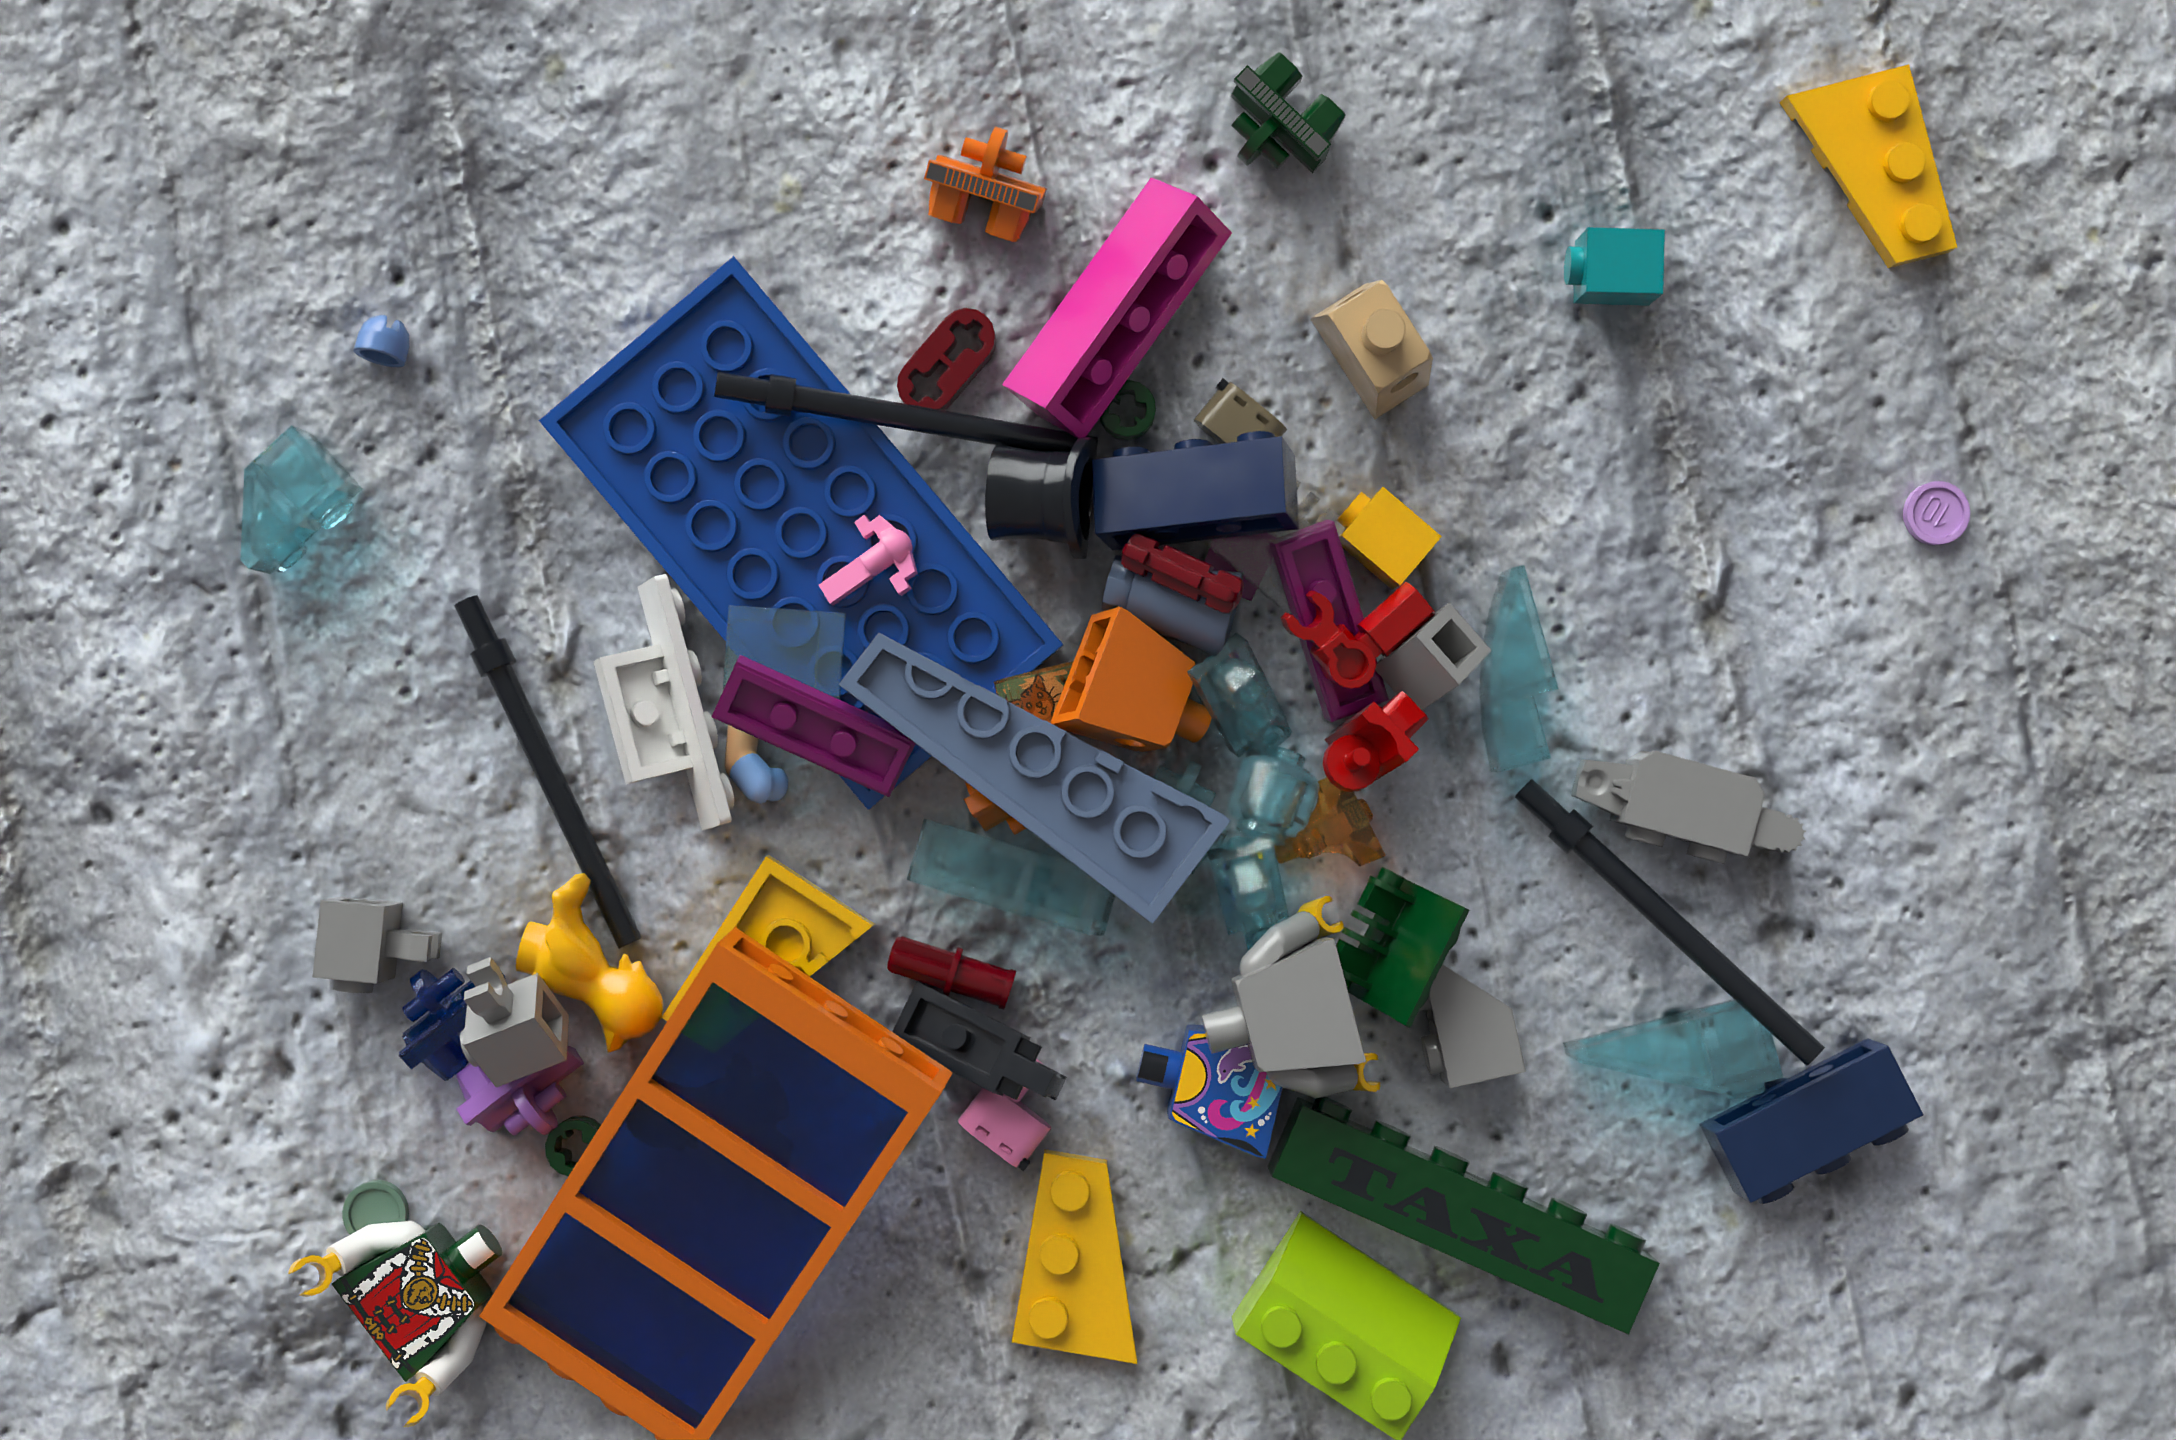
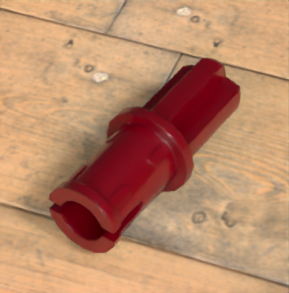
(951, 971)

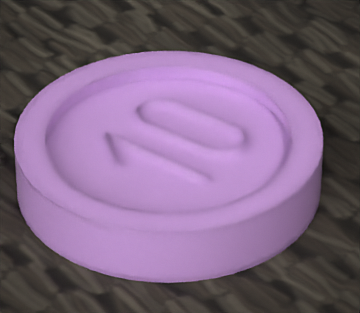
(1936, 513)

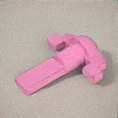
(893, 548)

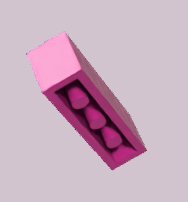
(1117, 307)

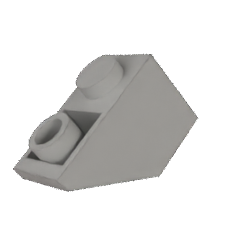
(1470, 1033)

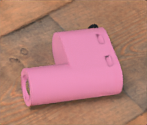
(1005, 1126)

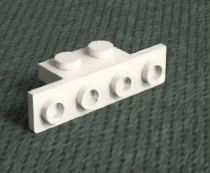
(658, 708)

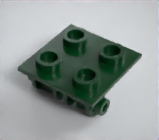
(1401, 945)

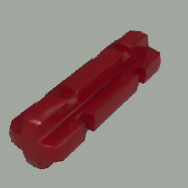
(1182, 573)

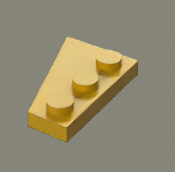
(1883, 160)
(788, 919)
(1073, 1266)

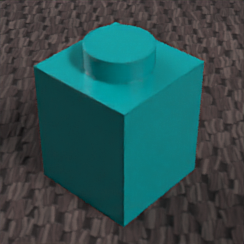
(1616, 266)

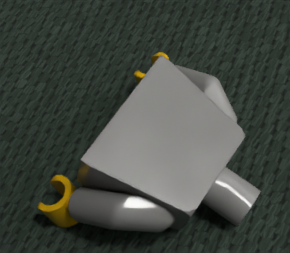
(1295, 1010)

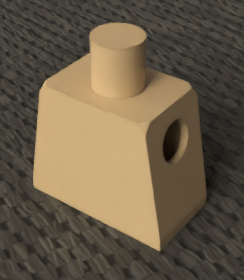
(1376, 346)

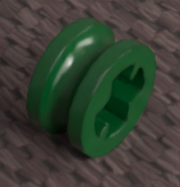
(1142, 398)
(559, 1157)

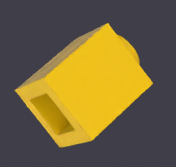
(1385, 536)

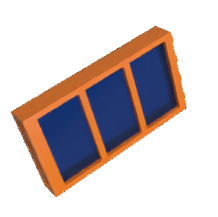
(714, 1192)

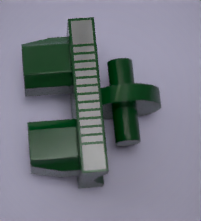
(1263, 97)

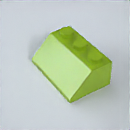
(1348, 1326)

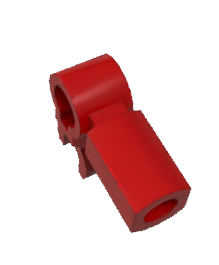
(1351, 658)

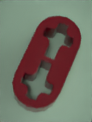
(935, 352)

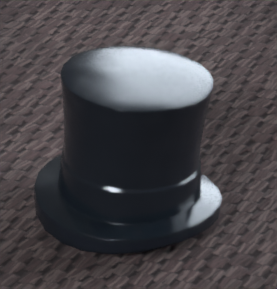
(1041, 495)

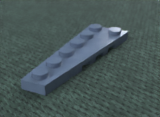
(1082, 802)

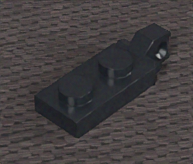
(975, 1045)

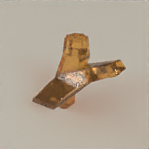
(1335, 826)

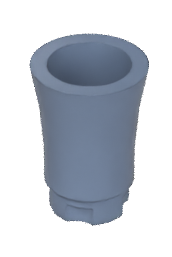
(1167, 610)

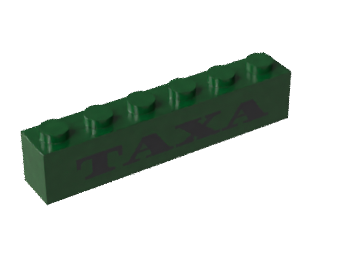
(1464, 1214)

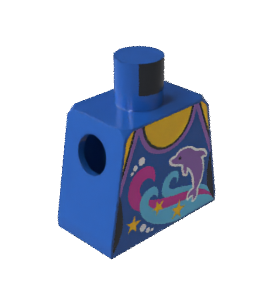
(1214, 1091)

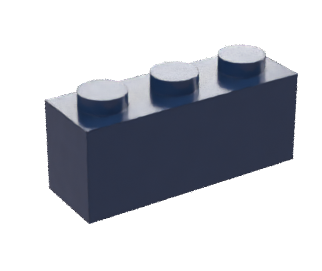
(1196, 491)
(1812, 1121)

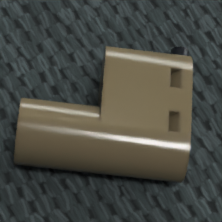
(1234, 413)

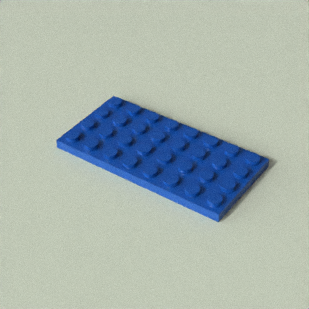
(768, 502)

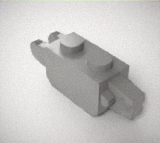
(1688, 802)

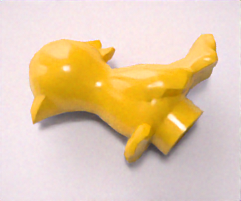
(576, 967)

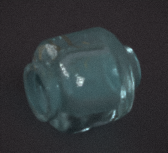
(1273, 795)

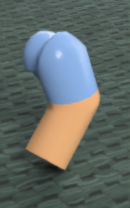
(750, 770)

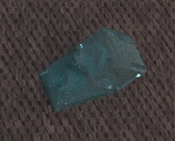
(289, 497)

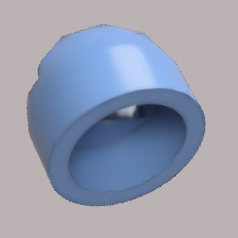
(383, 344)

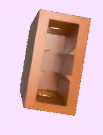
(1129, 687)

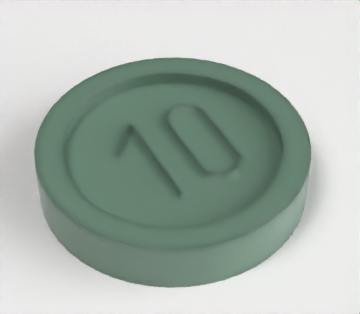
(374, 1204)

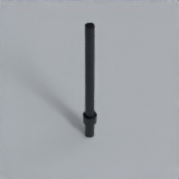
(782, 395)
(494, 660)
(1573, 833)

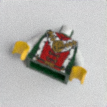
(414, 1297)

